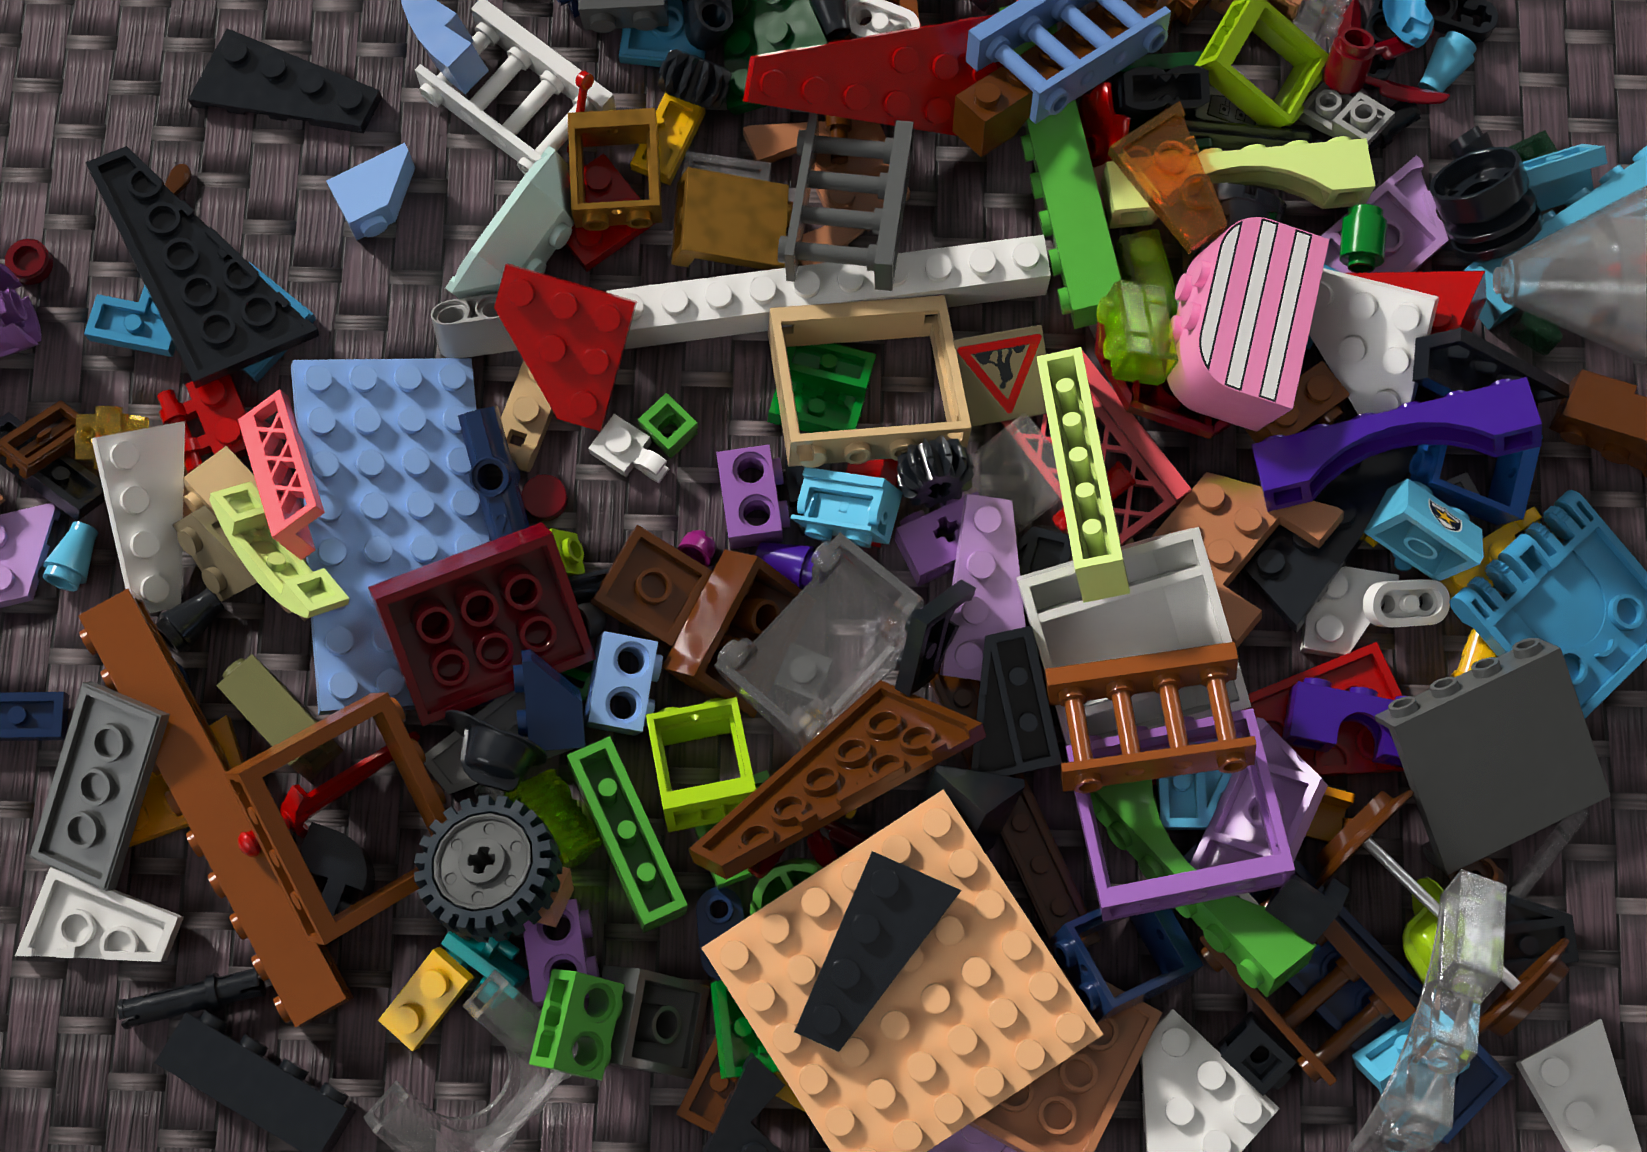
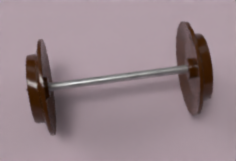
(1523, 993)

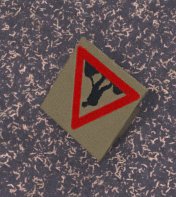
(1002, 374)

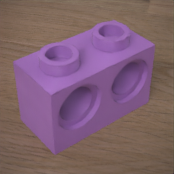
(744, 497)
(548, 954)

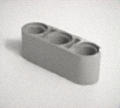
(470, 327)

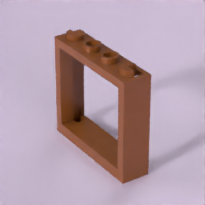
(277, 840)

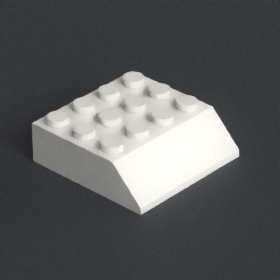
(1168, 609)

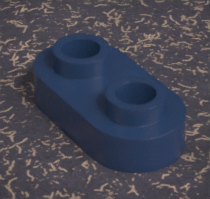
(712, 927)

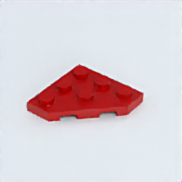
(567, 339)

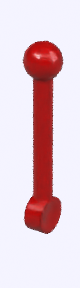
(584, 81)

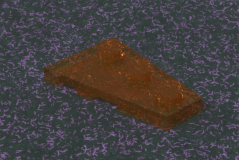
(1168, 174)

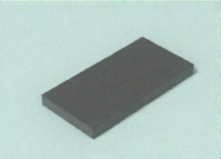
(99, 785)

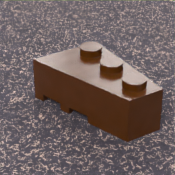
(1605, 417)

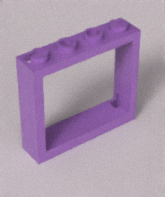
(1199, 884)

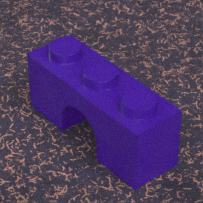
(1318, 710)

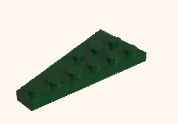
(762, 29)

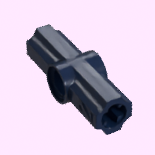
(488, 446)

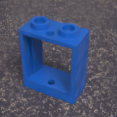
(1507, 491)

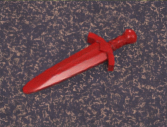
(301, 806)

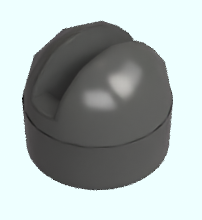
(593, 619)

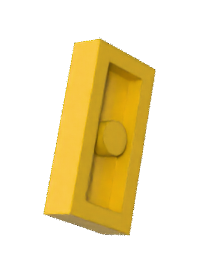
(426, 998)

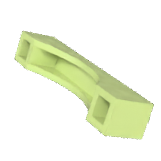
(1323, 173)

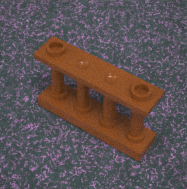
(1164, 674)

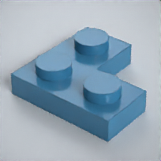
(129, 325)

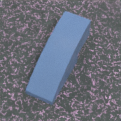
(446, 42)

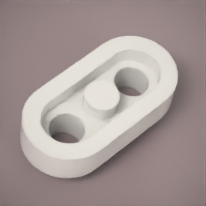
(884, 14)
(1403, 603)

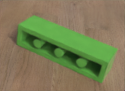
(627, 834)

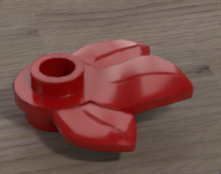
(1101, 123)

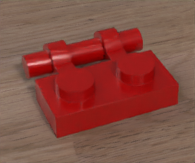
(218, 409)

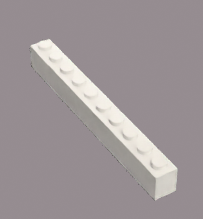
(743, 301)

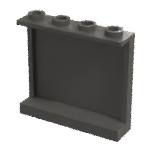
(1495, 753)

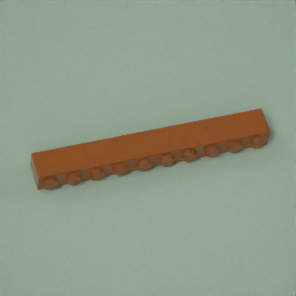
(194, 770)

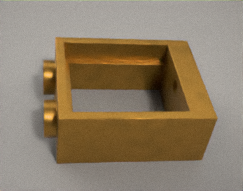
(608, 129)

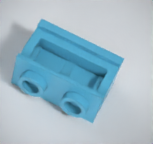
(847, 503)

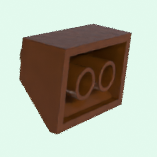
(735, 604)

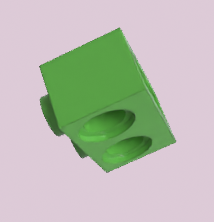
(567, 1021)

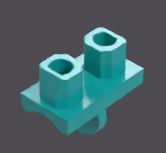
(487, 957)

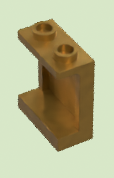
(729, 219)

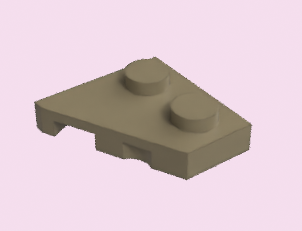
(208, 545)

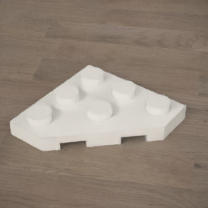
(1370, 337)
(1195, 1096)

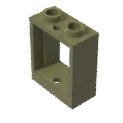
(274, 712)

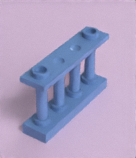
(1028, 21)

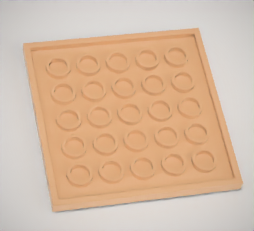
(954, 1030)

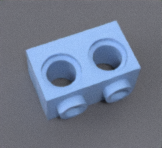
(610, 681)

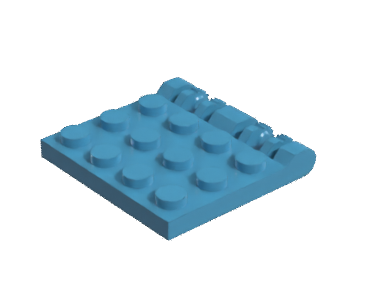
(1570, 594)

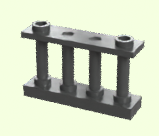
(884, 221)

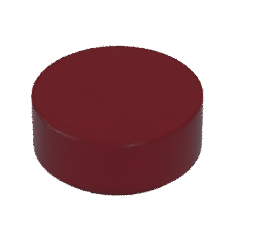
(29, 261)
(544, 497)

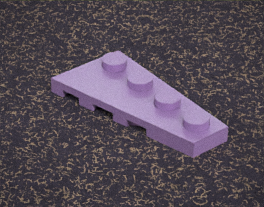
(990, 563)

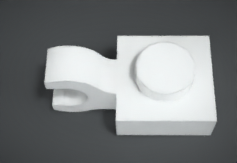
(626, 447)

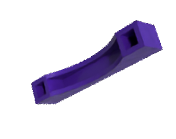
(1486, 419)

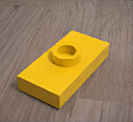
(676, 129)

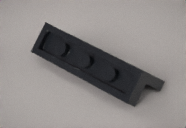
(1467, 362)

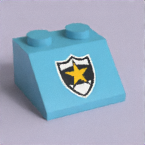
(1426, 531)

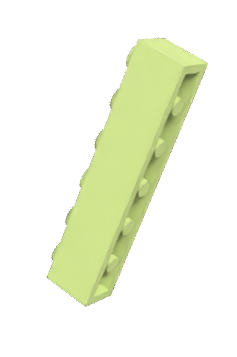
(1082, 476)

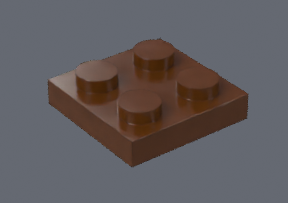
(652, 587)

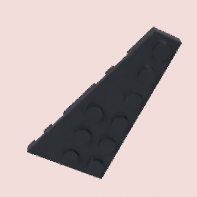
(200, 285)

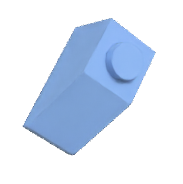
(373, 191)

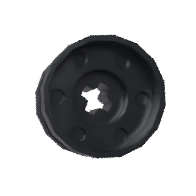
(1486, 204)

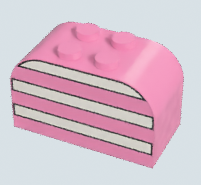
(1246, 321)

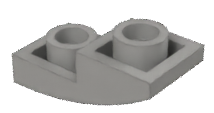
(1345, 115)

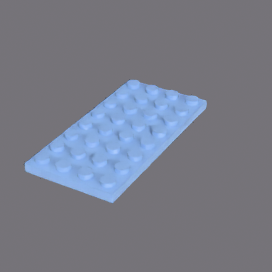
(392, 498)

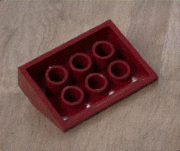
(472, 613)

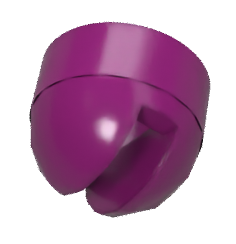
(704, 545)

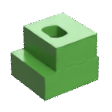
(667, 412)

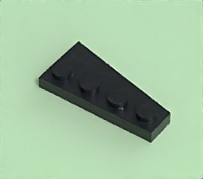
(876, 938)

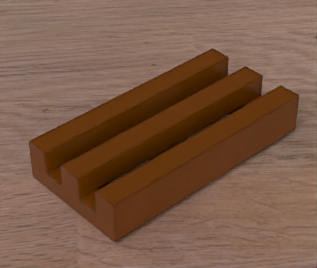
(47, 446)

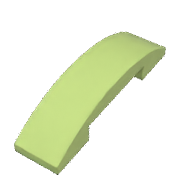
(270, 563)

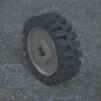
(506, 892)

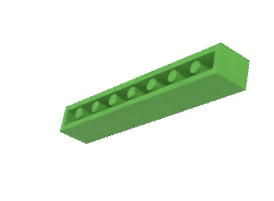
(1072, 209)

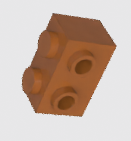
(1315, 403)

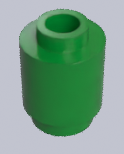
(1363, 238)

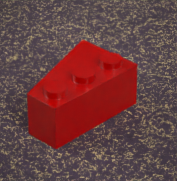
(1459, 293)

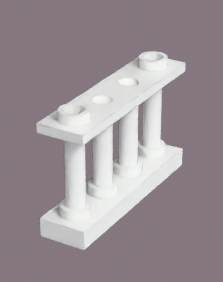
(523, 52)

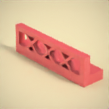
(276, 483)

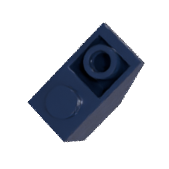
(552, 705)

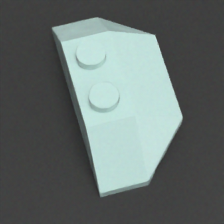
(523, 231)

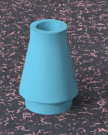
(1448, 61)
(71, 558)

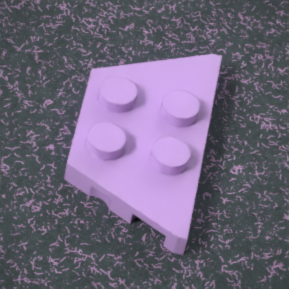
(1412, 223)
(23, 551)
(1237, 827)

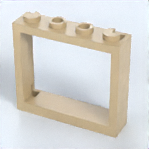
(857, 323)

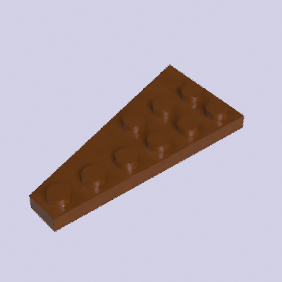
(849, 763)

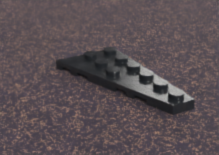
(1295, 572)

